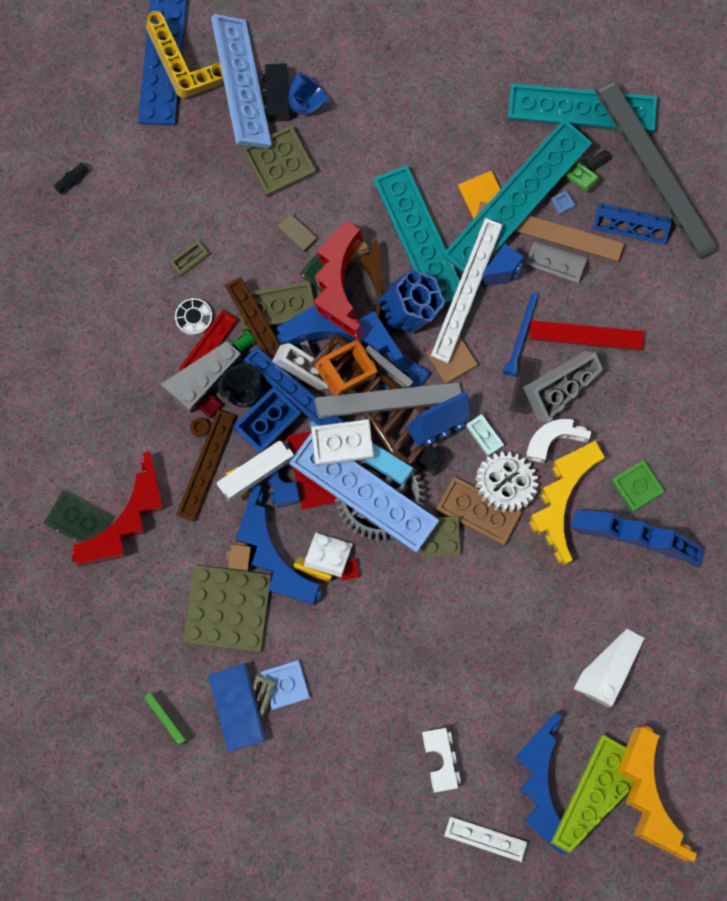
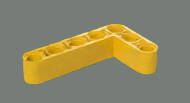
(177, 61)

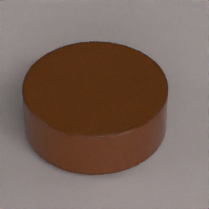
(199, 427)

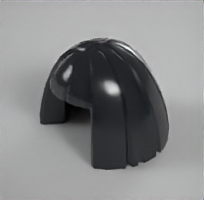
(241, 385)

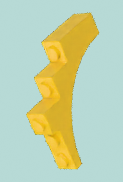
(551, 519)

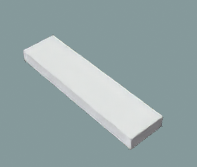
(485, 839)

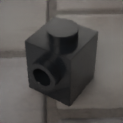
(432, 459)

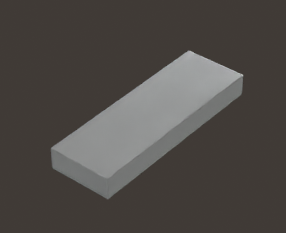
(388, 368)

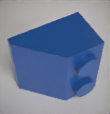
(503, 267)

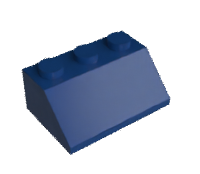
(266, 420)
(440, 420)

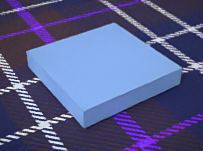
(289, 685)

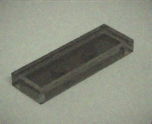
(527, 373)

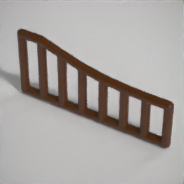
(380, 376)

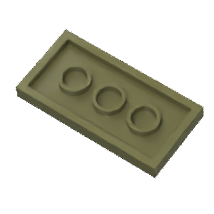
(282, 303)

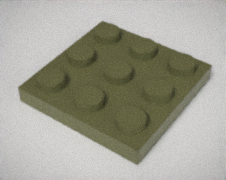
(281, 163)

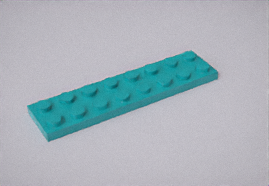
(577, 106)
(416, 229)

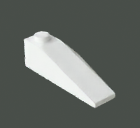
(609, 670)

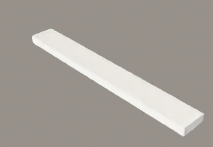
(466, 291)

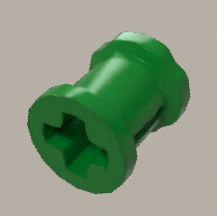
(243, 342)

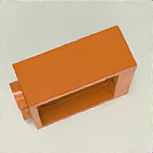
(332, 377)

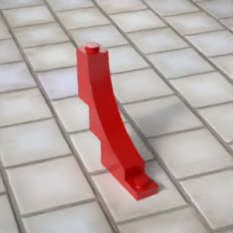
(335, 256)
(108, 545)

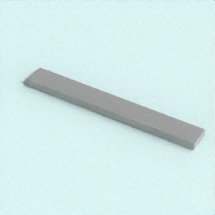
(385, 400)

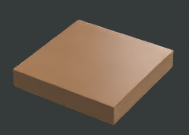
(459, 363)

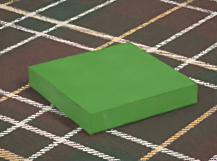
(637, 486)

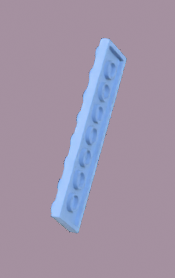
(241, 81)
(368, 497)

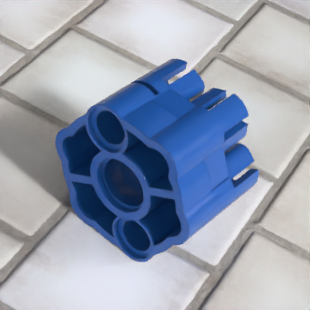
(412, 301)

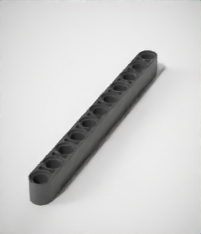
(656, 170)

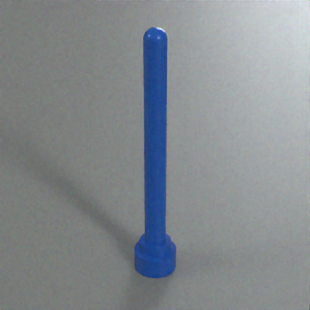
(511, 368)

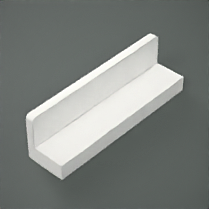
(255, 470)

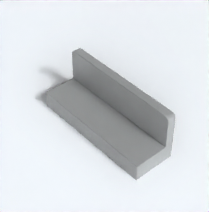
(556, 261)

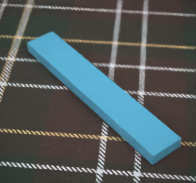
(387, 463)

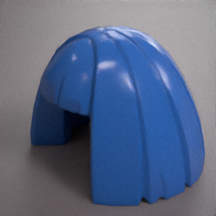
(306, 95)

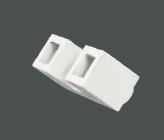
(439, 742)

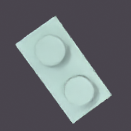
(484, 435)

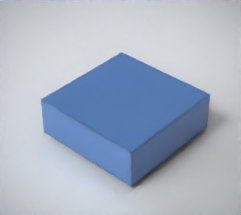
(562, 202)

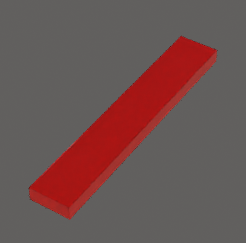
(586, 335)

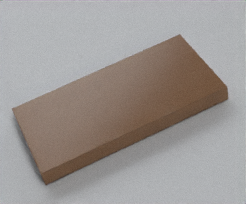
(463, 501)

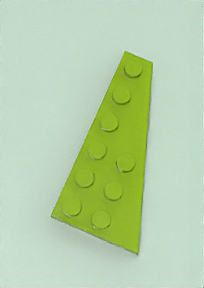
(594, 796)

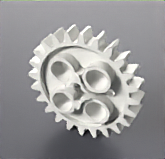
(495, 469)

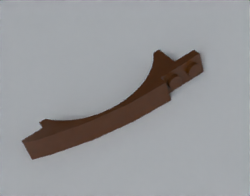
(373, 268)

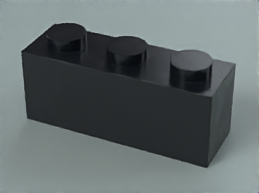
(276, 92)

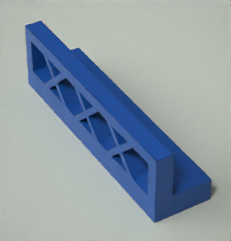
(632, 216)

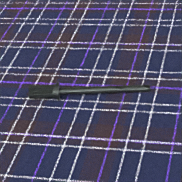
(590, 164)

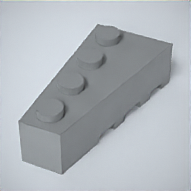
(200, 377)
(561, 384)

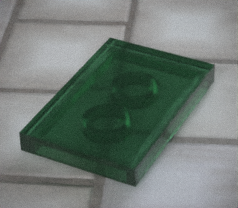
(77, 518)

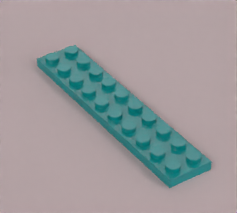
(523, 190)

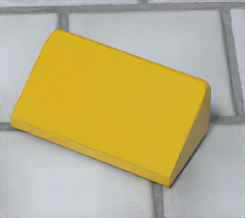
(299, 566)

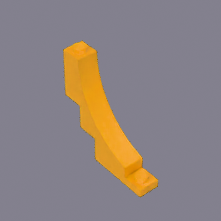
(654, 822)

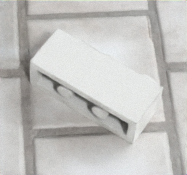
(299, 365)

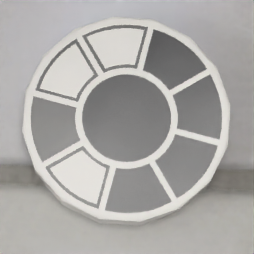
(193, 316)

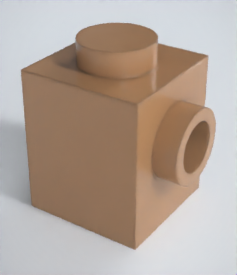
(239, 557)

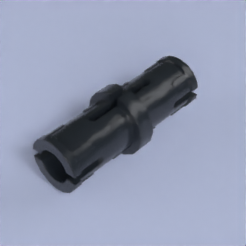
(71, 178)

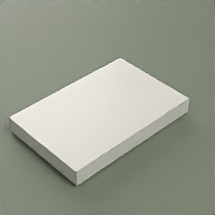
(342, 442)

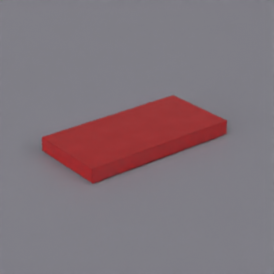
(310, 493)

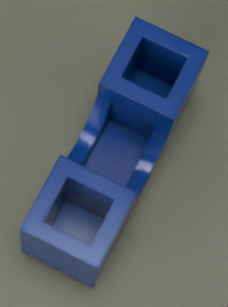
(284, 493)

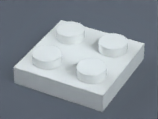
(328, 555)

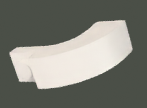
(553, 431)

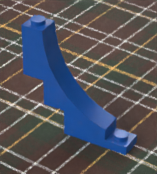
(312, 325)
(638, 533)
(255, 534)
(535, 759)

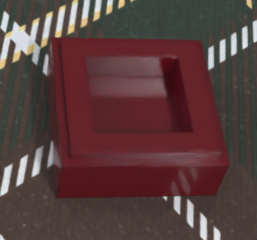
(209, 405)

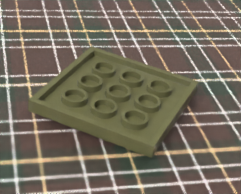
(227, 609)

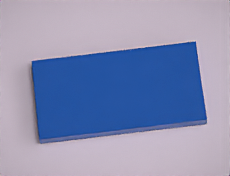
(236, 707)

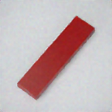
(212, 338)

